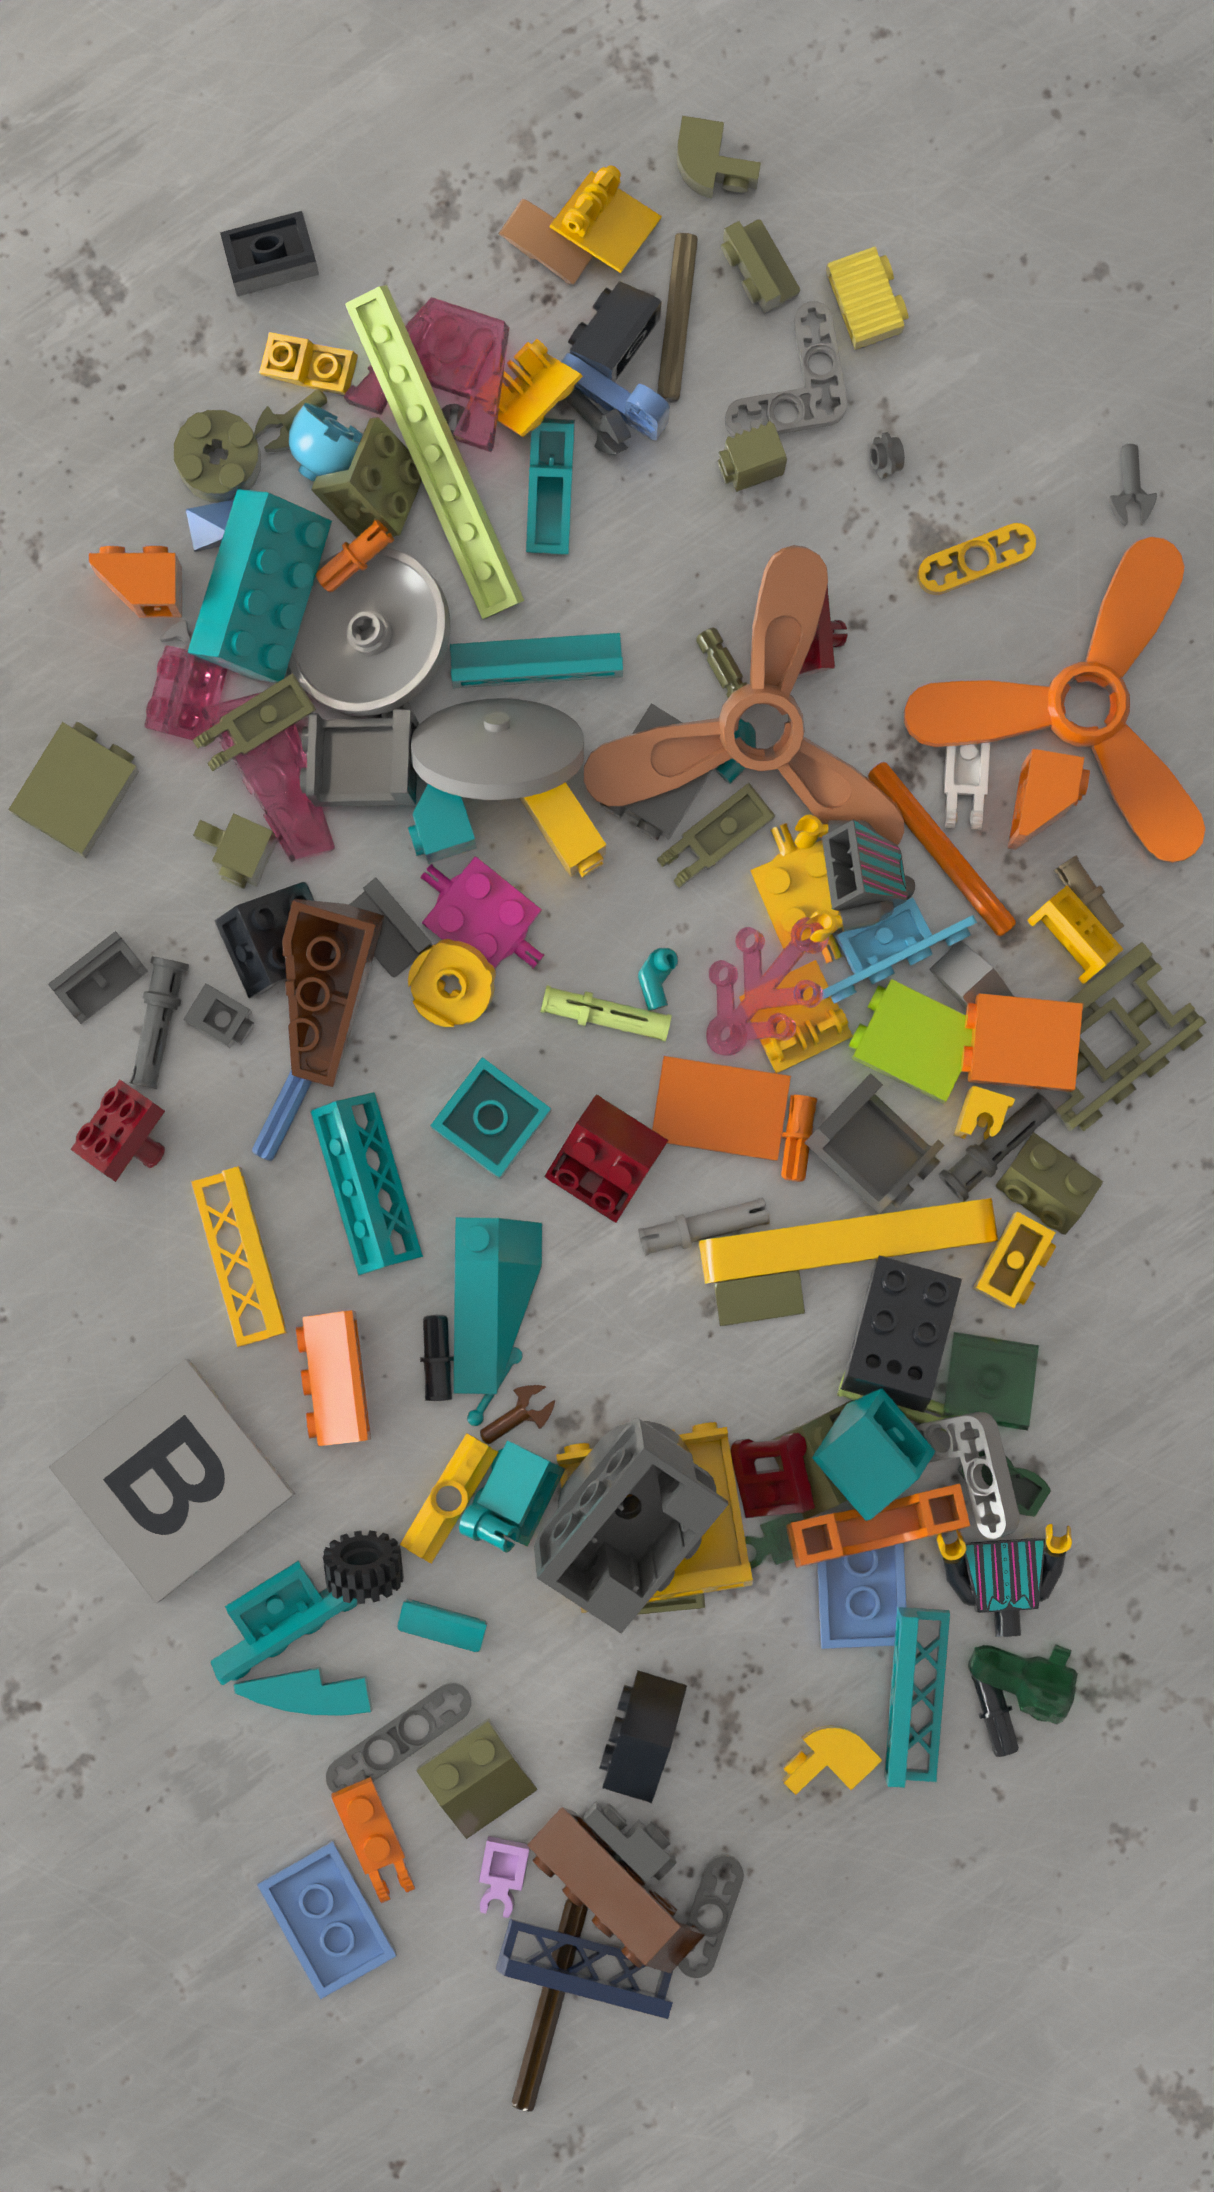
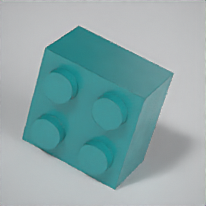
(491, 1118)

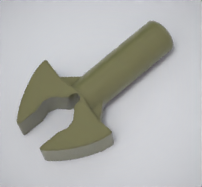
(268, 420)

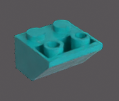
(873, 1453)

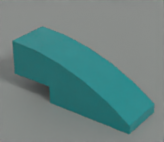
(550, 487)
(308, 1694)

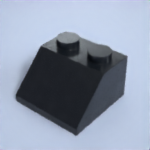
(616, 330)

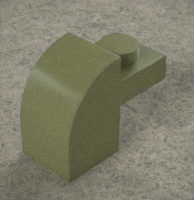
(700, 159)

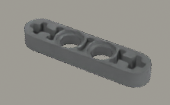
(396, 1736)

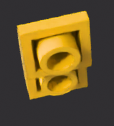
(308, 364)

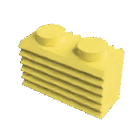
(866, 297)

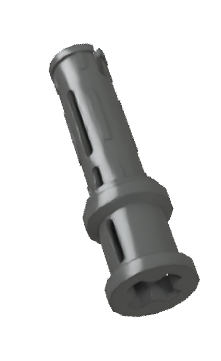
(160, 1002)
(983, 1159)

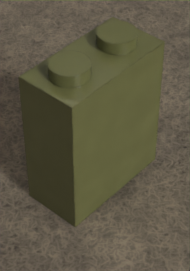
(75, 788)

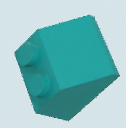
(441, 826)

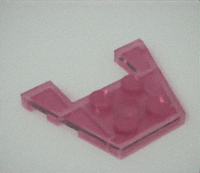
(460, 355)

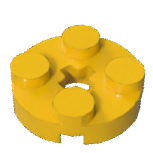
(474, 976)

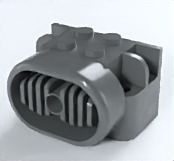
(617, 1549)

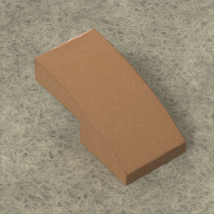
(531, 234)

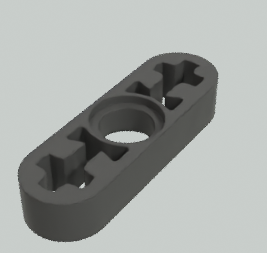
(730, 1888)

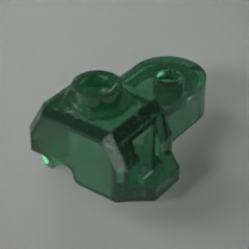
(1041, 1685)

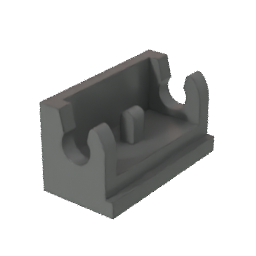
(98, 977)

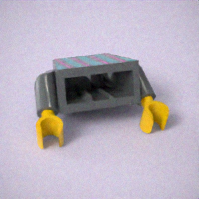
(862, 874)

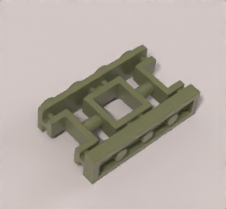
(1130, 1064)

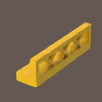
(254, 1252)

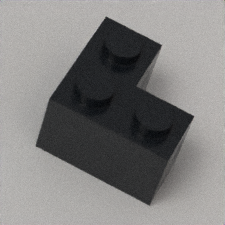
(642, 1736)

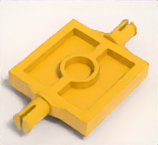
(795, 888)

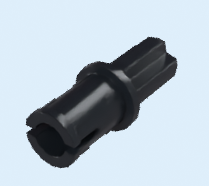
(436, 1358)
(996, 1718)

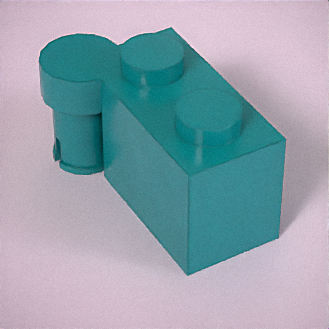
(512, 1498)

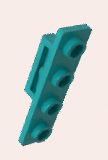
(273, 1618)

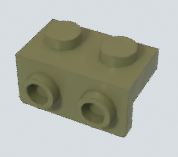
(760, 263)
(1049, 1184)

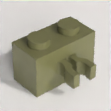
(241, 849)

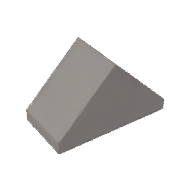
(967, 975)

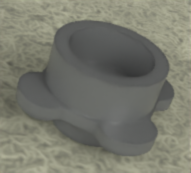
(887, 455)

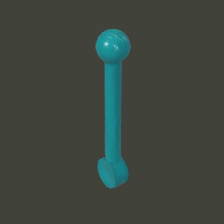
(476, 1417)

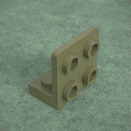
(375, 486)

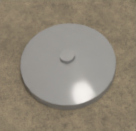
(372, 637)
(497, 749)

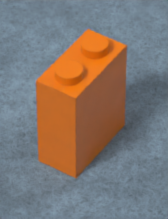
(1023, 1042)

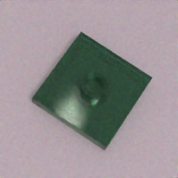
(991, 1378)

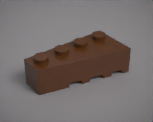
(612, 1893)

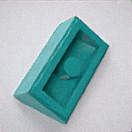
(442, 1625)

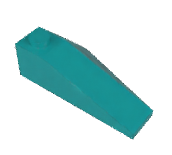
(493, 1285)

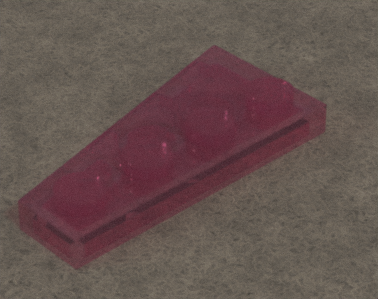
(274, 779)

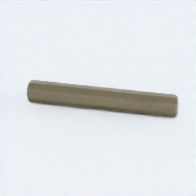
(677, 316)

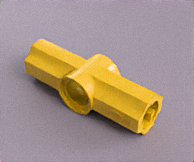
(432, 1522)

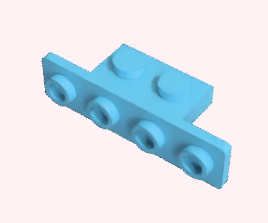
(878, 947)

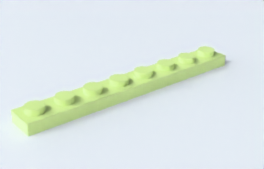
(434, 451)

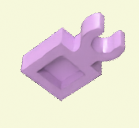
(504, 1869)

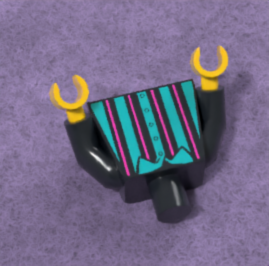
(1005, 1574)

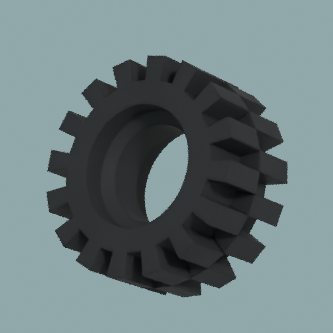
(363, 1567)

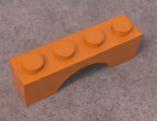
(899, 1522)

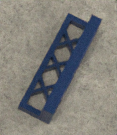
(576, 1983)

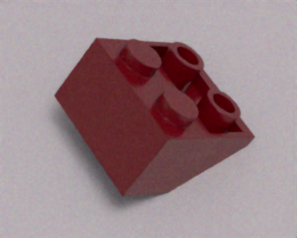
(606, 1158)

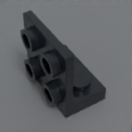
(255, 937)

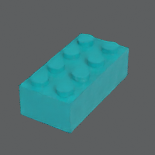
(259, 586)

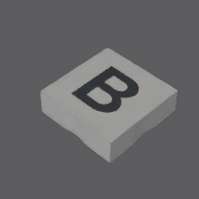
(171, 1480)

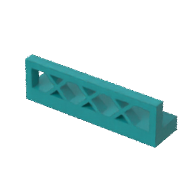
(536, 660)
(358, 1184)
(903, 1700)

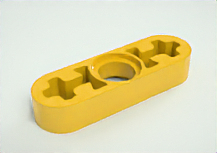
(1009, 557)

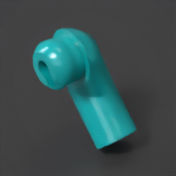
(731, 769)
(654, 973)

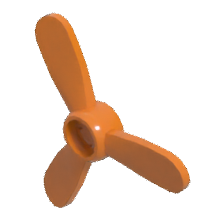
(1137, 778)

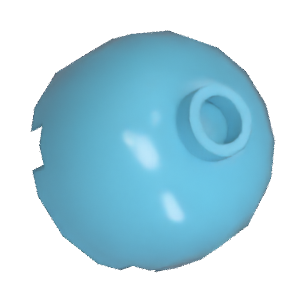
(321, 442)

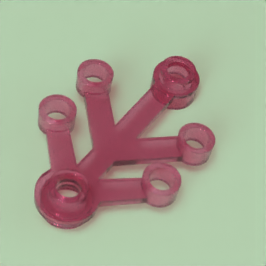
(760, 990)

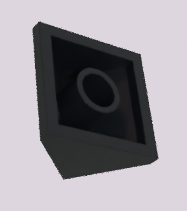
(269, 253)

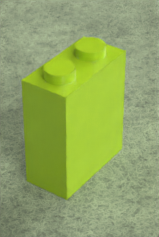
(912, 1040)

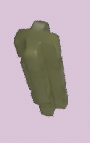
(720, 660)

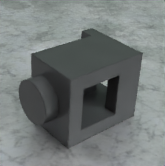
(208, 1005)

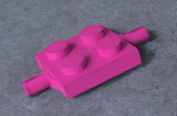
(483, 912)

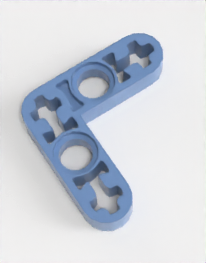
(640, 409)

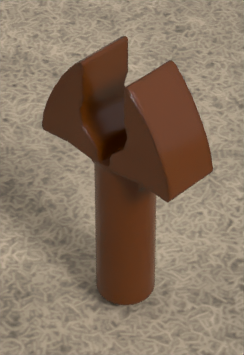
(518, 1415)

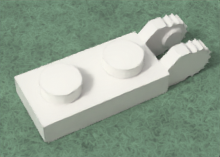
(966, 775)

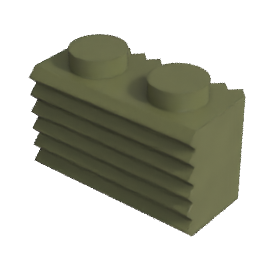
(752, 457)

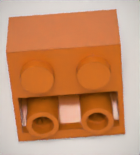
(144, 581)

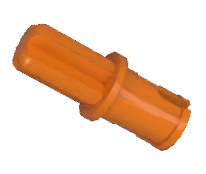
(354, 556)
(797, 1132)

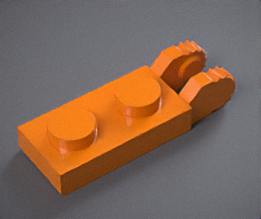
(372, 1834)

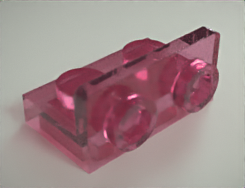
(181, 691)

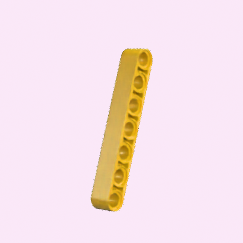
(848, 1240)

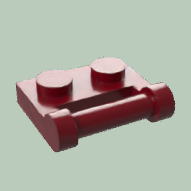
(777, 1489)

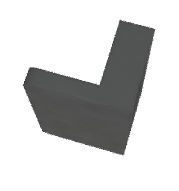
(399, 936)

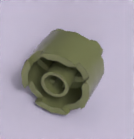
(203, 435)

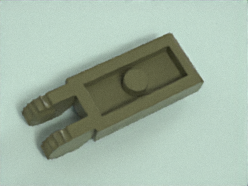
(258, 720)
(720, 832)

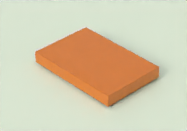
(721, 1108)

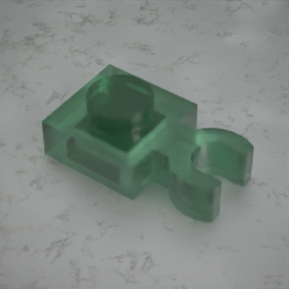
(774, 1541)

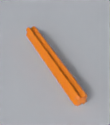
(943, 850)

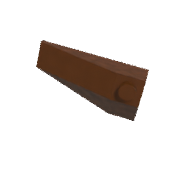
(327, 967)

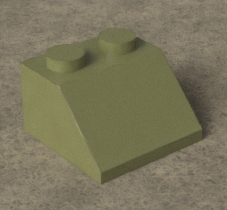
(476, 1778)

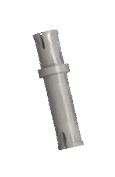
(703, 1226)

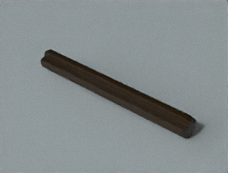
(547, 2016)

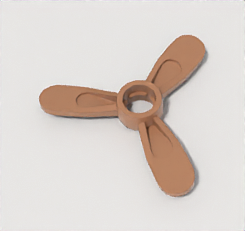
(678, 753)

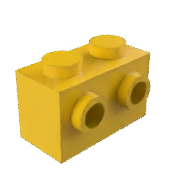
(1014, 1260)

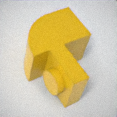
(831, 1747)

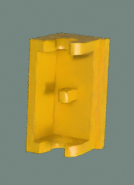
(1078, 932)
(986, 1105)

